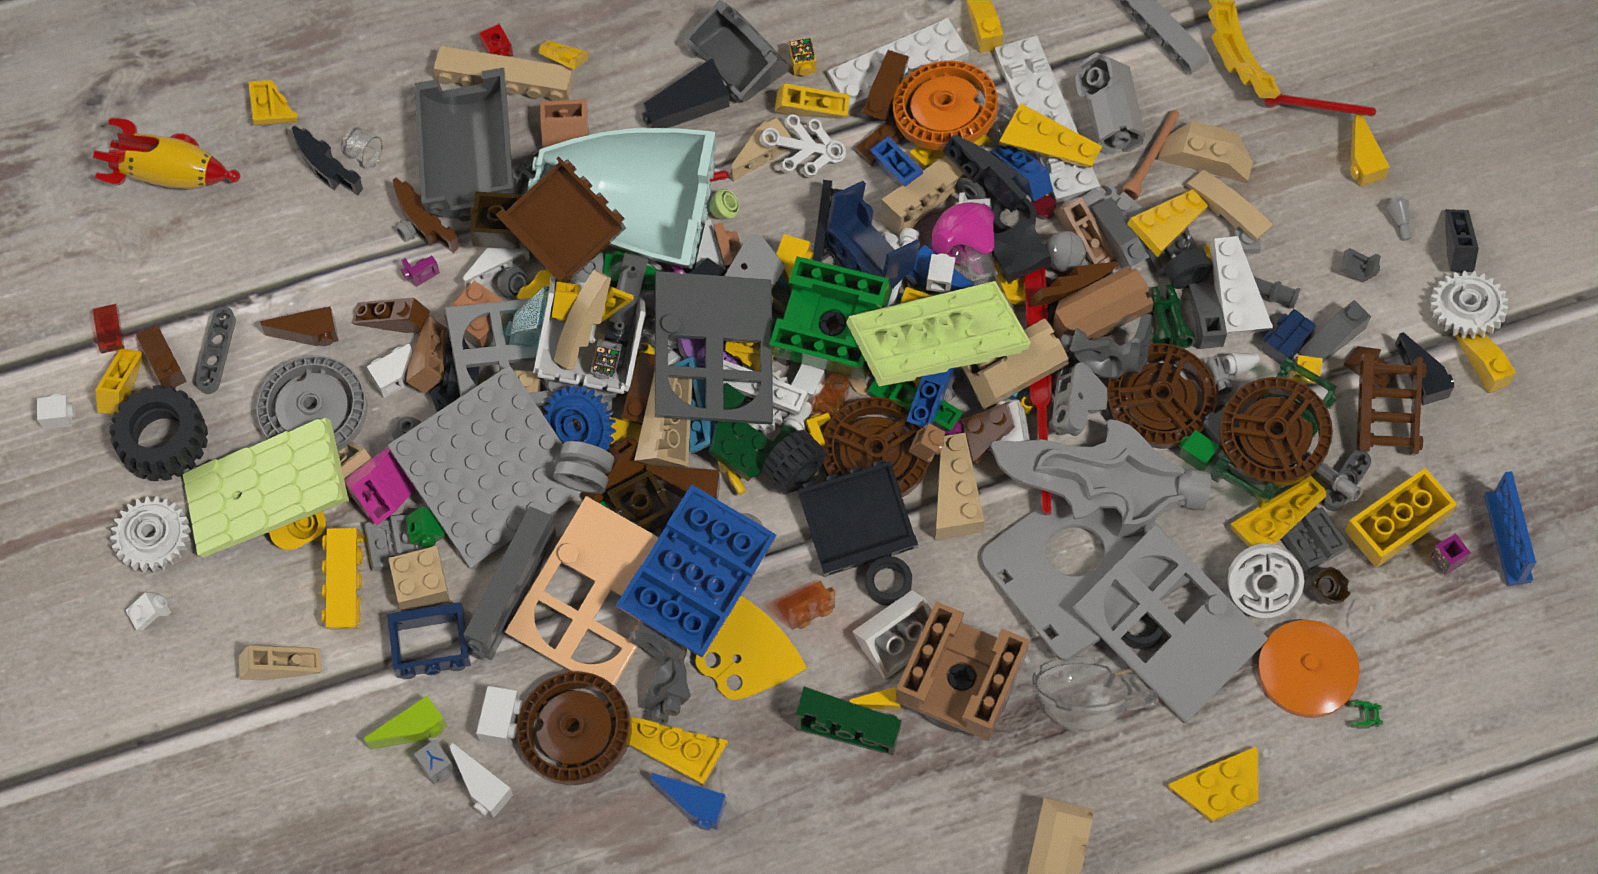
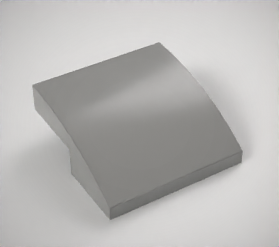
(387, 540)

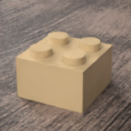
(419, 579)

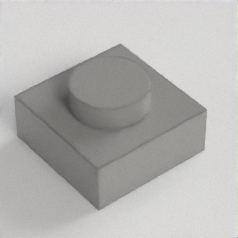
(1247, 243)

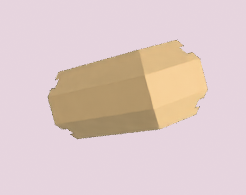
(1012, 373)
(1060, 838)

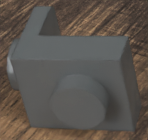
(1359, 265)

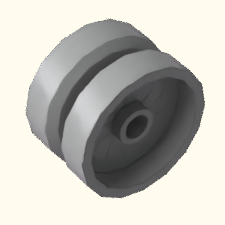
(584, 467)

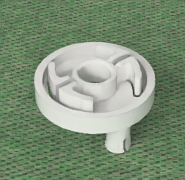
(1244, 578)

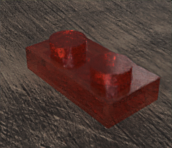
(108, 328)

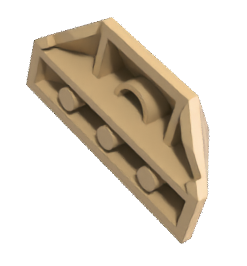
(1208, 149)

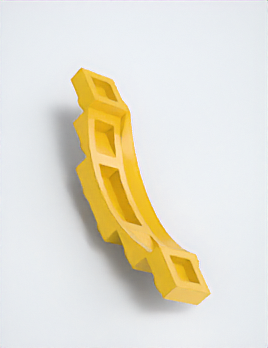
(1235, 51)

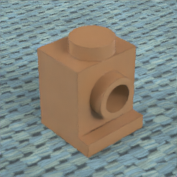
(927, 442)

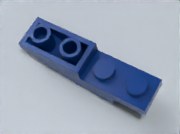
(929, 397)

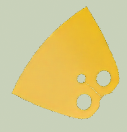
(764, 651)

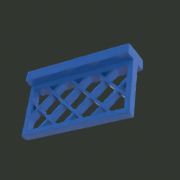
(1510, 531)

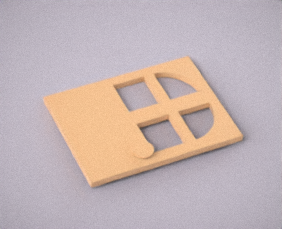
(607, 552)

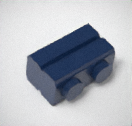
(1289, 336)

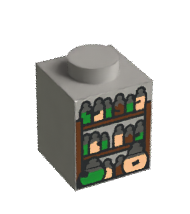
(606, 359)

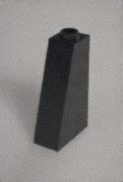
(688, 98)

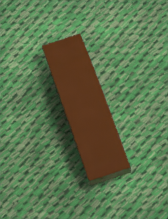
(1076, 280)

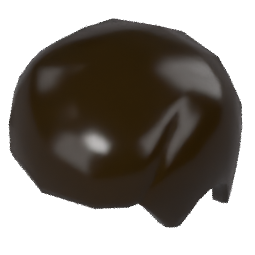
(1330, 586)

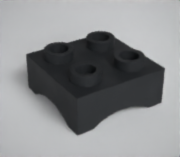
(1020, 251)

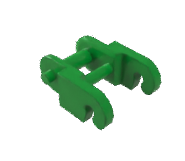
(1365, 705)

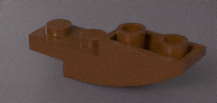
(426, 224)

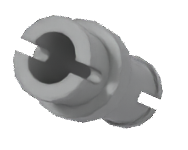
(1221, 379)

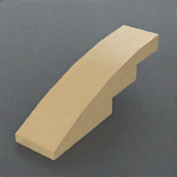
(1230, 205)
(585, 312)

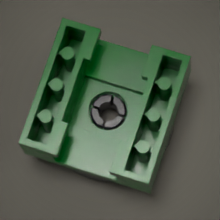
(822, 297)

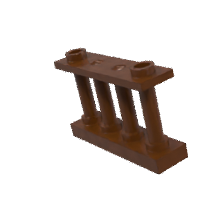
(1367, 415)

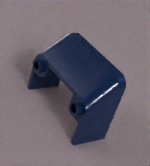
(860, 244)

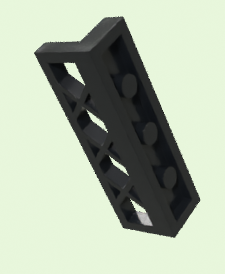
(824, 210)

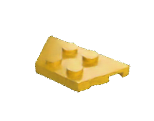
(1222, 786)

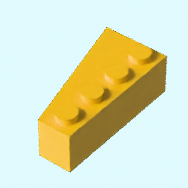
(342, 578)

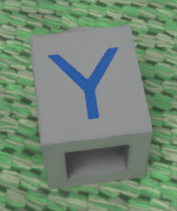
(434, 762)

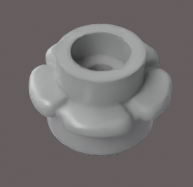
(406, 230)

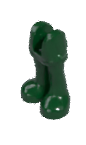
(1183, 335)

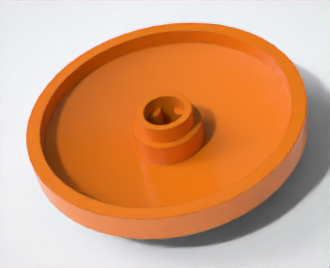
(1308, 668)

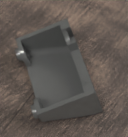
(738, 51)

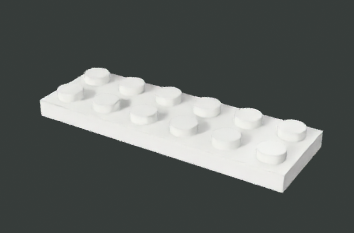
(923, 47)

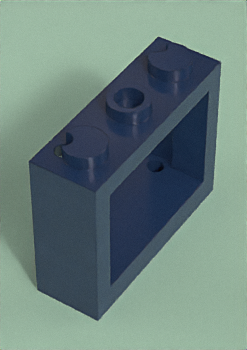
(421, 618)

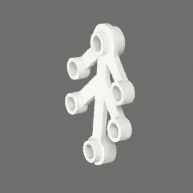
(805, 144)

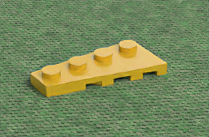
(1280, 514)
(677, 749)

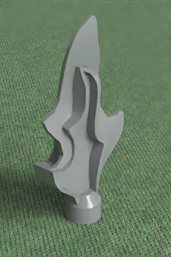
(1114, 474)

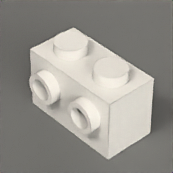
(498, 716)

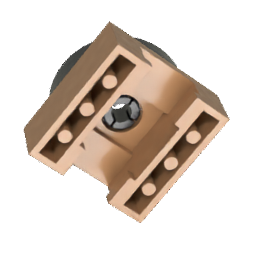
(958, 650)

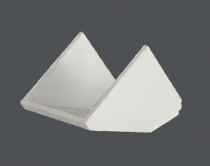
(549, 339)

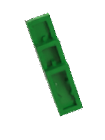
(904, 393)

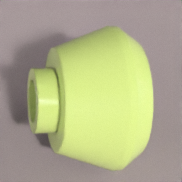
(724, 204)

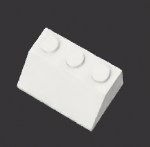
(893, 633)

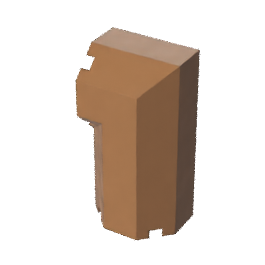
(1103, 305)

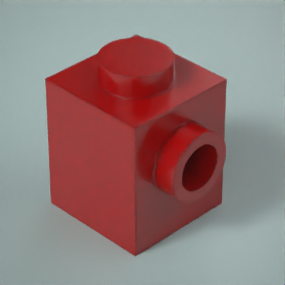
(495, 41)

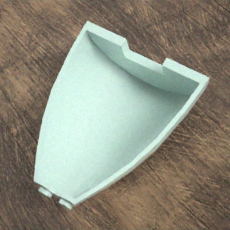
(652, 180)

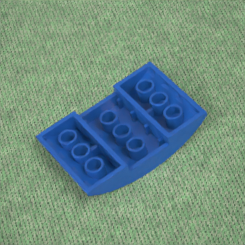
(696, 571)

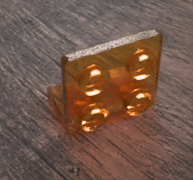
(807, 605)

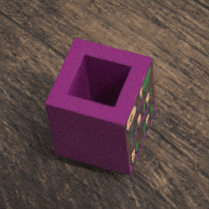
(1450, 554)

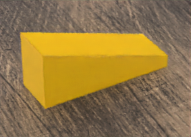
(879, 700)

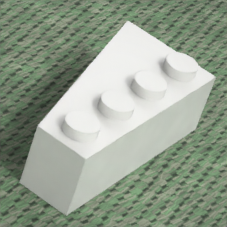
(1237, 288)

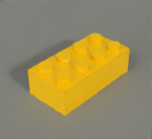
(1400, 517)

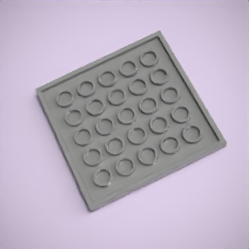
(484, 464)

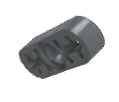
(1356, 476)

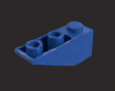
(1030, 174)

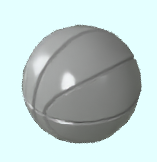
(1066, 251)

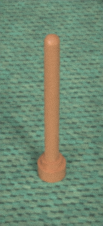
(1134, 187)

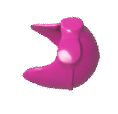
(964, 225)

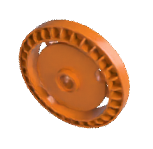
(945, 104)

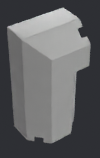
(1111, 103)

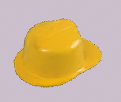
(299, 532)

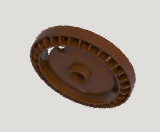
(1166, 412)
(871, 433)
(1270, 448)
(576, 746)

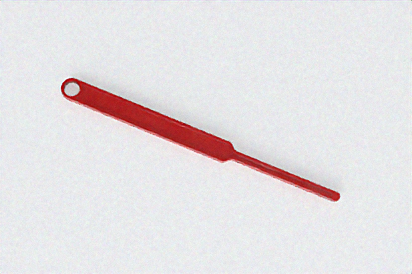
(1041, 390)

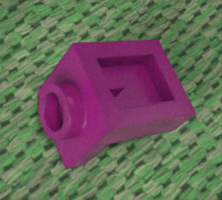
(421, 271)

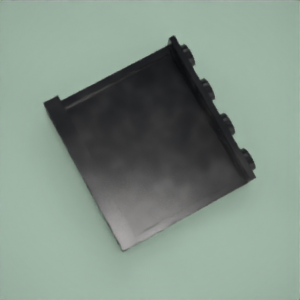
(857, 517)

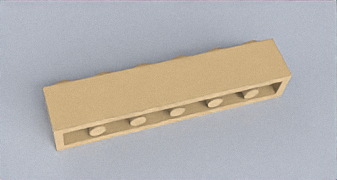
(522, 75)

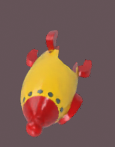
(160, 160)

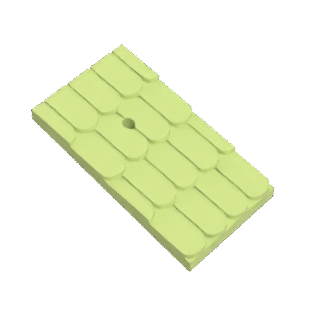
(938, 333)
(264, 487)

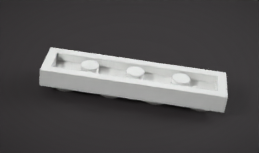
(784, 395)

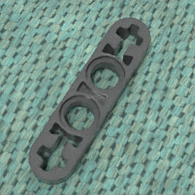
(220, 350)

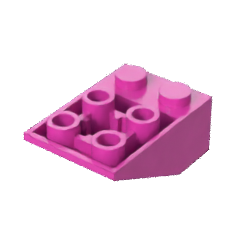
(379, 487)

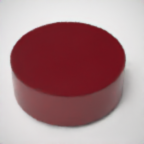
(1045, 207)

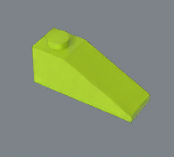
(412, 725)

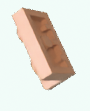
(728, 244)

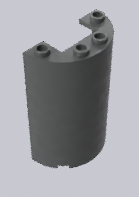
(463, 143)

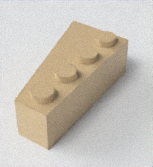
(913, 203)
(665, 439)

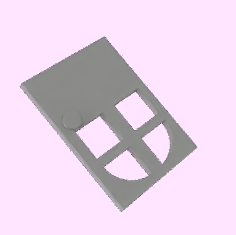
(459, 320)
(1199, 652)

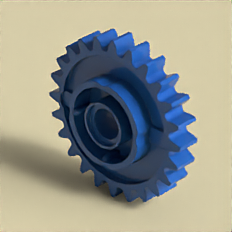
(577, 404)

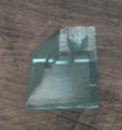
(528, 321)

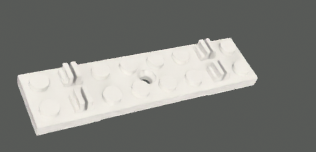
(1035, 86)

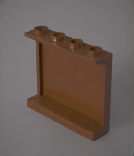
(563, 221)

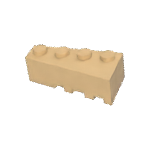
(958, 497)

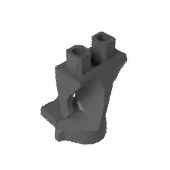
(1107, 357)
(669, 684)

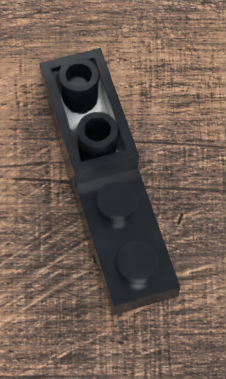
(321, 162)
(983, 166)

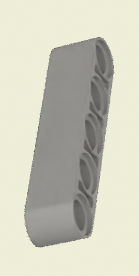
(1167, 34)

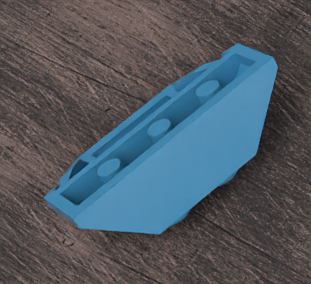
(700, 430)

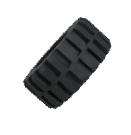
(149, 407)

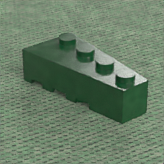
(846, 722)

